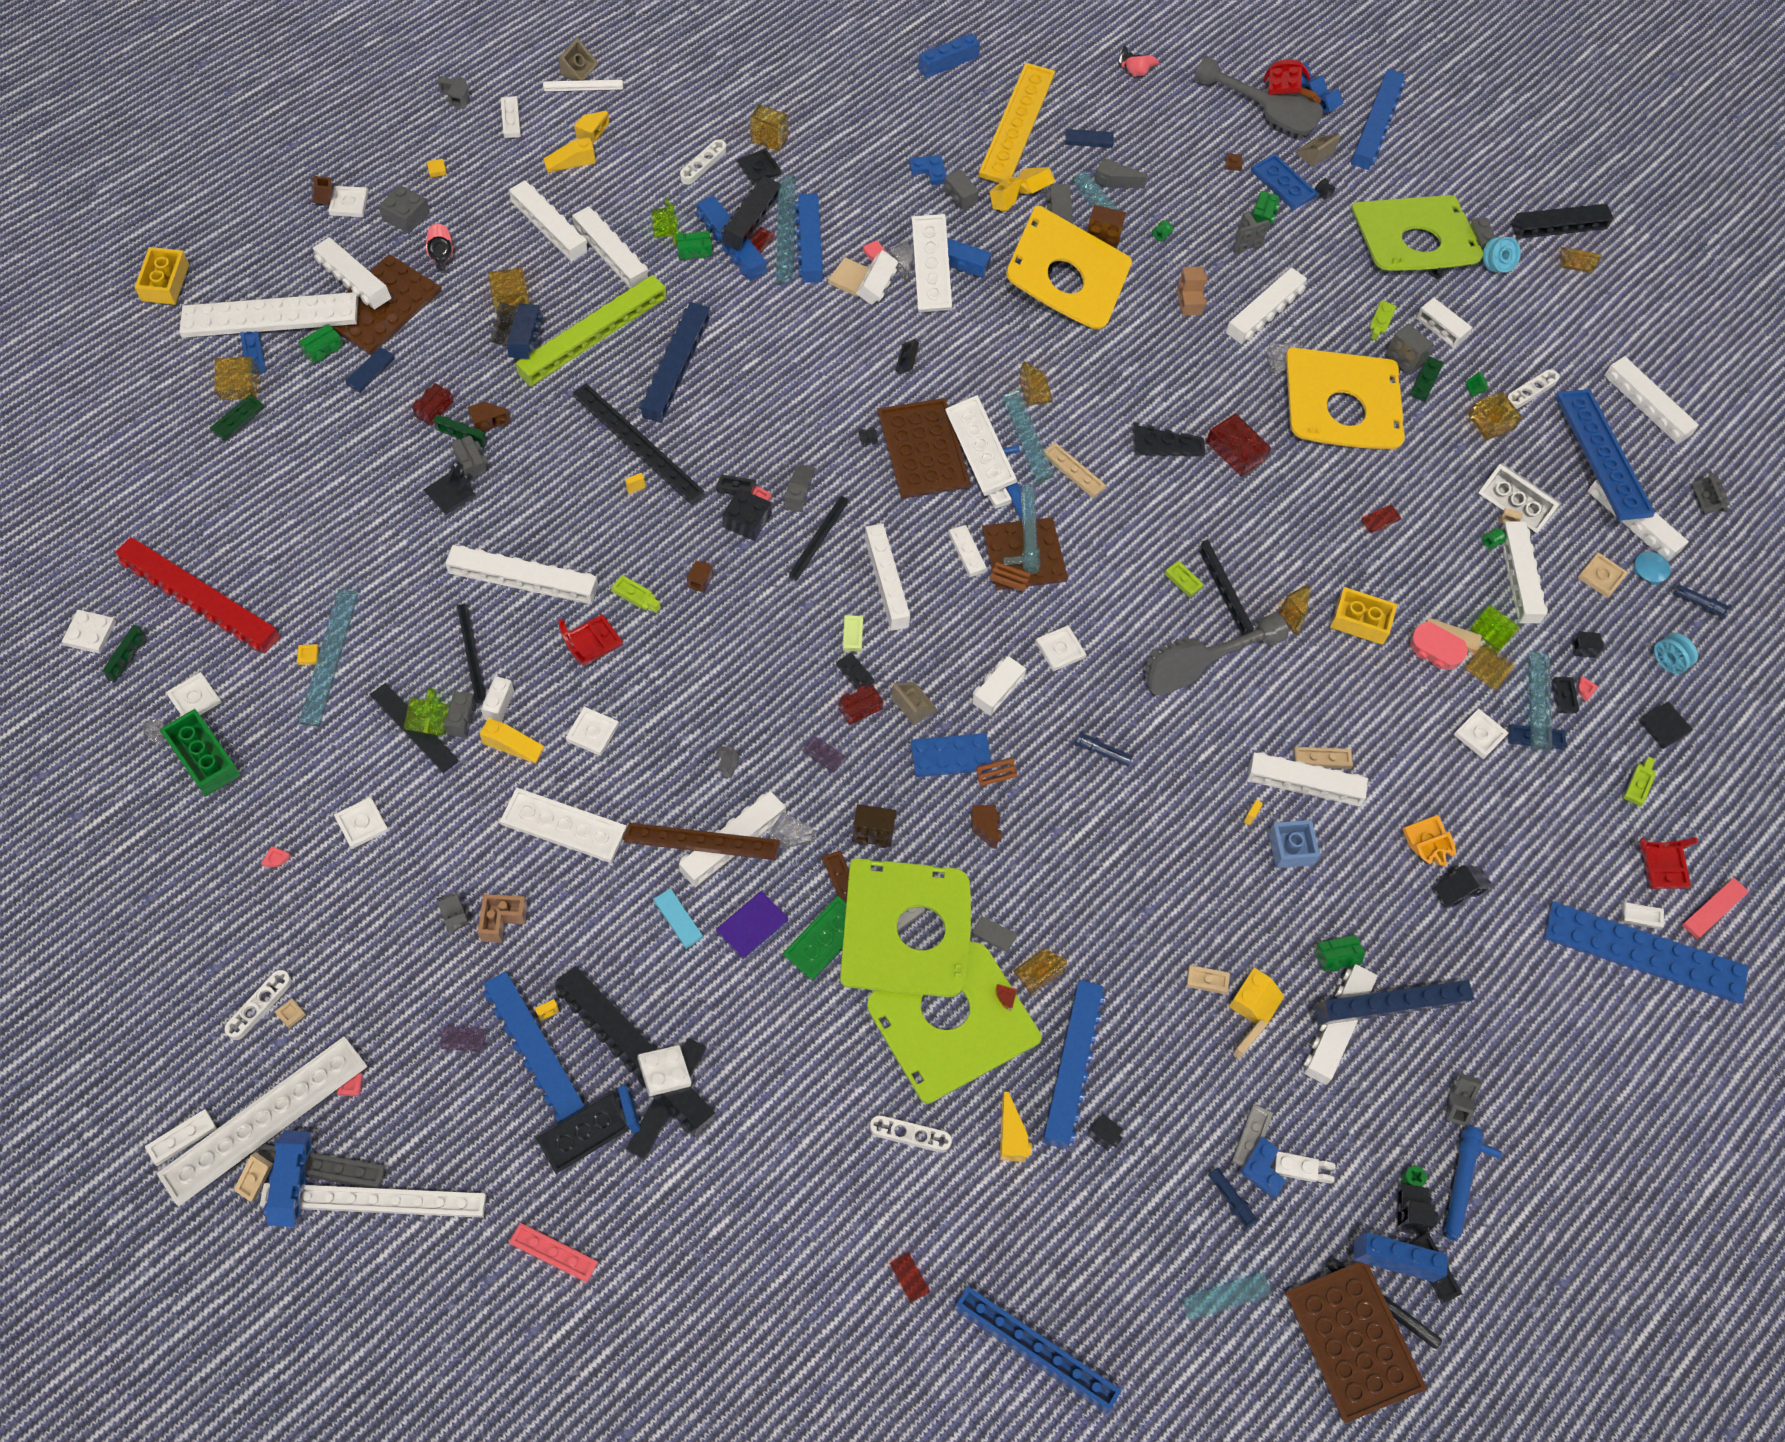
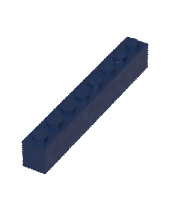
(675, 363)
(1393, 1002)

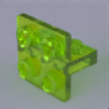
(664, 222)
(1495, 628)
(426, 715)

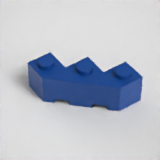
(1329, 98)
(287, 1178)

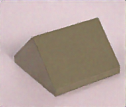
(576, 61)
(1318, 149)
(912, 701)

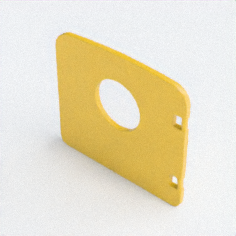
(1099, 264)
(1319, 374)

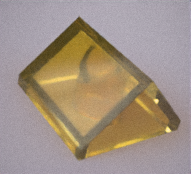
(1578, 260)
(1034, 385)
(1295, 608)
(1490, 666)
(1040, 970)

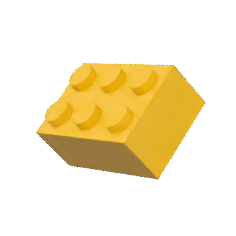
(161, 275)
(1363, 615)

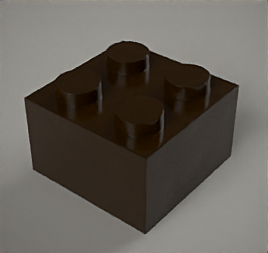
(873, 826)

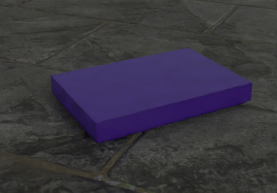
(752, 924)

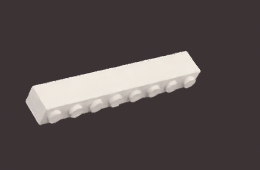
(522, 574)

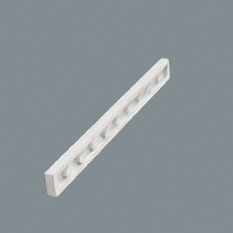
(388, 1201)

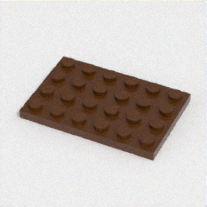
(408, 294)
(923, 448)
(1355, 1341)

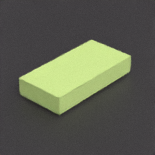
(852, 633)

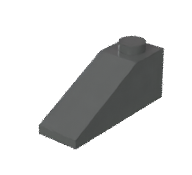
(1119, 176)
(799, 488)

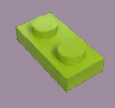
(1184, 579)

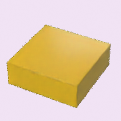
(436, 168)
(635, 483)
(307, 654)
(1253, 812)
(547, 1010)

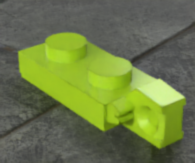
(1382, 318)
(635, 594)
(1640, 782)

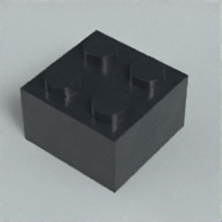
(747, 514)

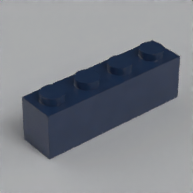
(524, 331)

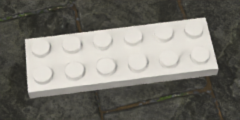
(931, 263)
(981, 445)
(563, 825)

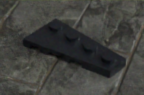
(1158, 442)

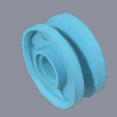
(1501, 254)
(1676, 653)

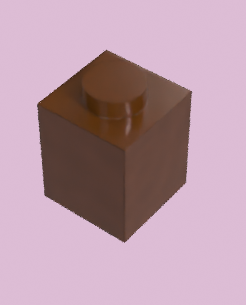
(700, 576)

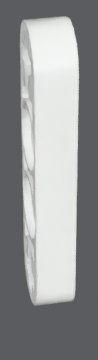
(700, 159)
(1532, 389)
(255, 1002)
(911, 1130)

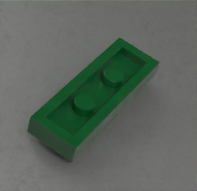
(1426, 379)
(237, 417)
(459, 430)
(124, 653)

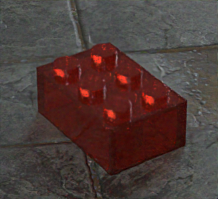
(1238, 444)

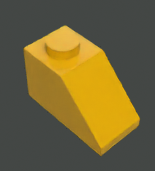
(592, 125)
(1035, 179)
(1005, 193)

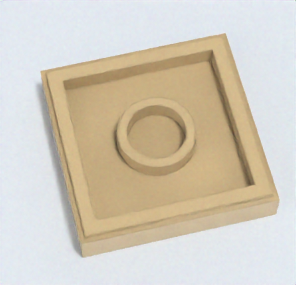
(848, 276)
(1602, 575)

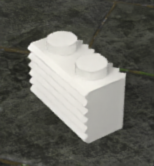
(497, 699)

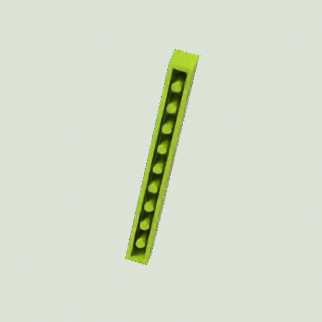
(591, 330)

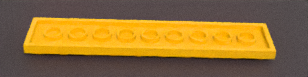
(1017, 123)

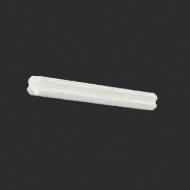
(583, 85)

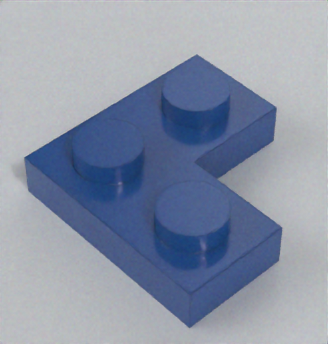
(929, 164)
(1258, 1170)

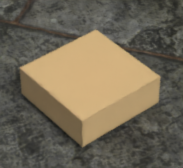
(1510, 515)
(290, 1013)

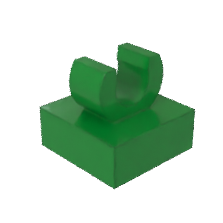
(1477, 384)

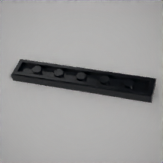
(1225, 588)
(427, 743)
(656, 1115)

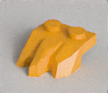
(1430, 840)

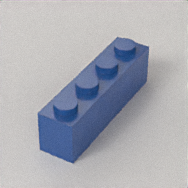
(948, 55)
(968, 258)
(1400, 1257)

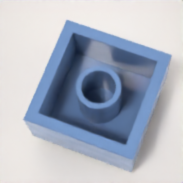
(1294, 844)

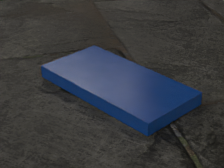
(1284, 181)

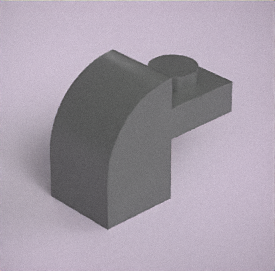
(456, 90)
(452, 911)
(1461, 1099)

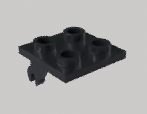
(451, 490)

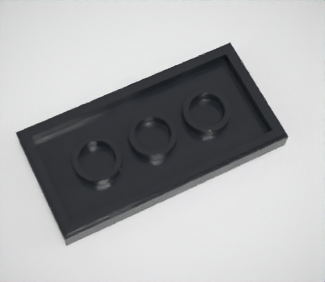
(582, 1132)

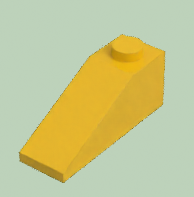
(574, 154)
(507, 739)
(1014, 1138)

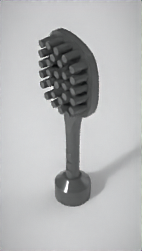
(1287, 111)
(1187, 660)

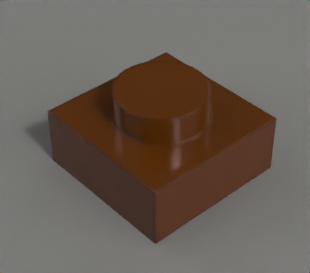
(1233, 162)

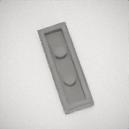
(1255, 1127)

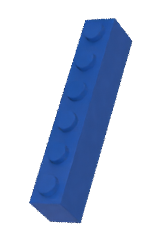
(810, 238)
(748, 258)

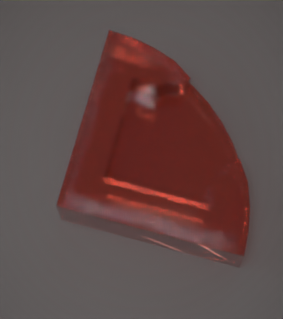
(1006, 996)

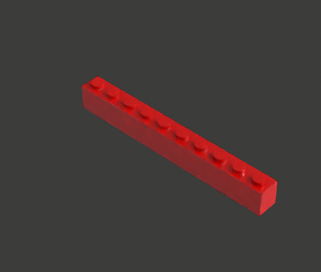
(197, 595)

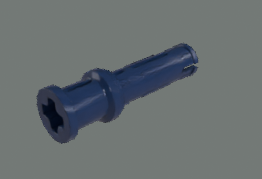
(1711, 605)
(1094, 745)
(1239, 1207)

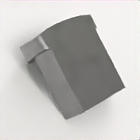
(728, 761)

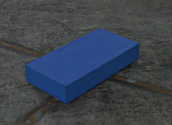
(629, 1109)

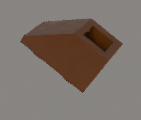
(321, 189)
(488, 416)
(984, 824)

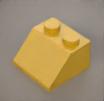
(1257, 997)

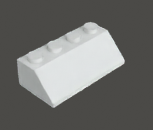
(1513, 491)

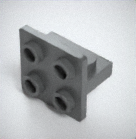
(1250, 233)
(1711, 493)

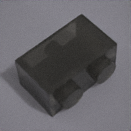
(502, 323)

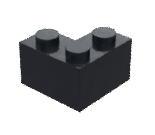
(1465, 883)
(1414, 1210)

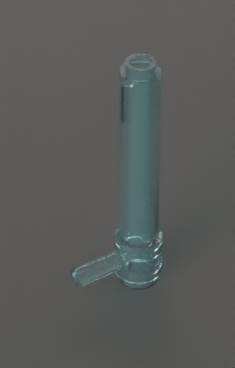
(1031, 552)

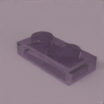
(824, 754)
(463, 1039)

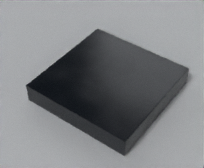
(759, 165)
(1665, 725)

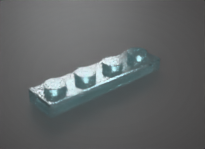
(1092, 191)
(1226, 1297)

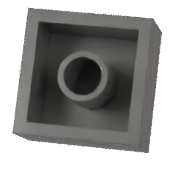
(404, 209)
(1409, 349)

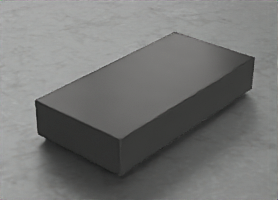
(994, 934)

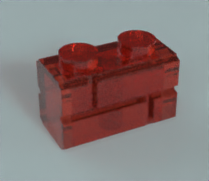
(433, 402)
(860, 704)

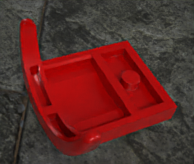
(1286, 76)
(590, 639)
(1666, 863)

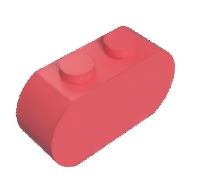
(1438, 646)

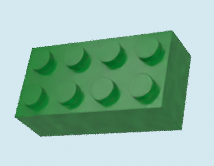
(200, 752)

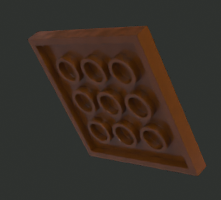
(1006, 541)

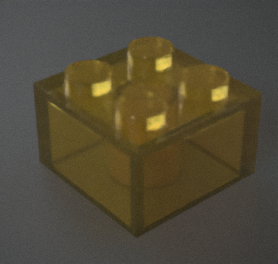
(769, 127)
(508, 287)
(235, 378)
(1494, 415)

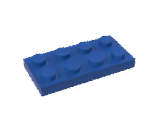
(950, 754)

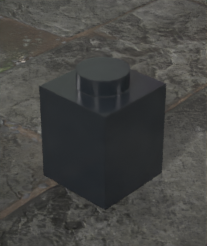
(1587, 644)
(1106, 1133)

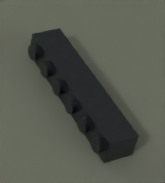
(750, 213)
(1562, 221)

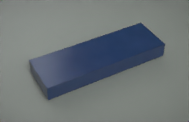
(1089, 138)
(370, 369)
(1521, 736)

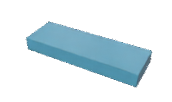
(678, 918)

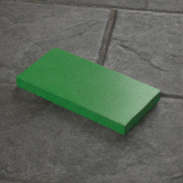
(819, 941)

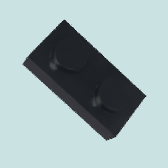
(907, 356)
(731, 484)
(854, 671)
(1565, 695)

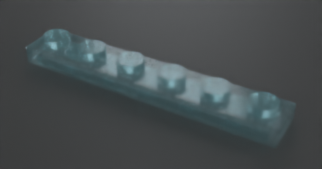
(1028, 436)
(1540, 701)

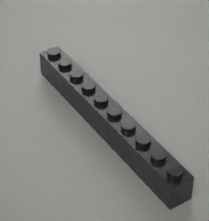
(627, 1044)

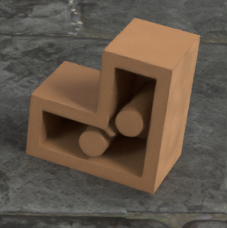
(1191, 290)
(497, 911)

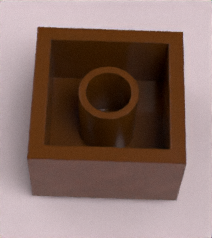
(1106, 224)

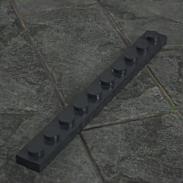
(639, 443)

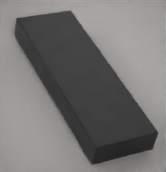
(1446, 1287)

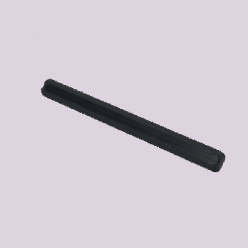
(818, 538)
(471, 653)
(1399, 1314)

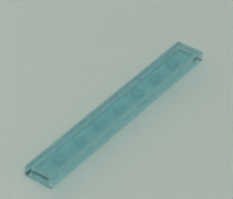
(785, 232)
(328, 658)

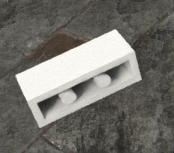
(877, 277)
(1444, 323)
(998, 685)

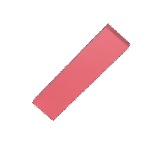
(1715, 908)
(553, 1252)

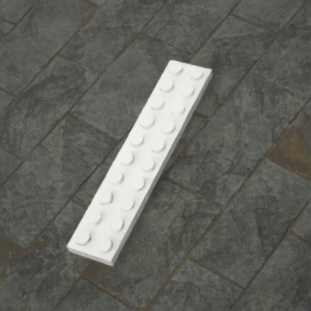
(268, 314)
(260, 1121)

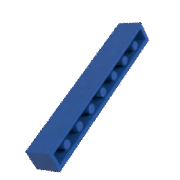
(1378, 119)
(533, 1045)
(1072, 1065)
(1038, 1350)

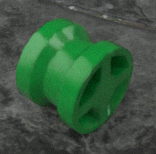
(1162, 231)
(1494, 538)
(1419, 1173)

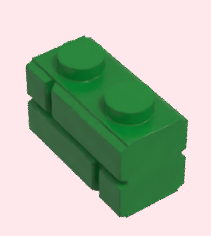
(1265, 207)
(694, 245)
(320, 343)
(1340, 953)

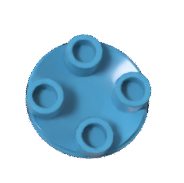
(1652, 567)

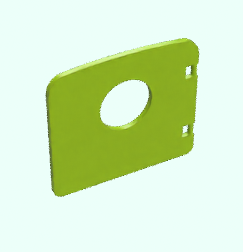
(1386, 220)
(871, 945)
(961, 1054)

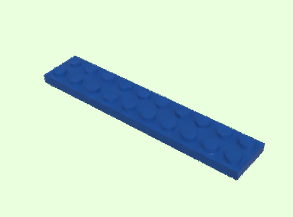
(1605, 455)
(1646, 952)

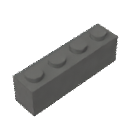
(1060, 201)

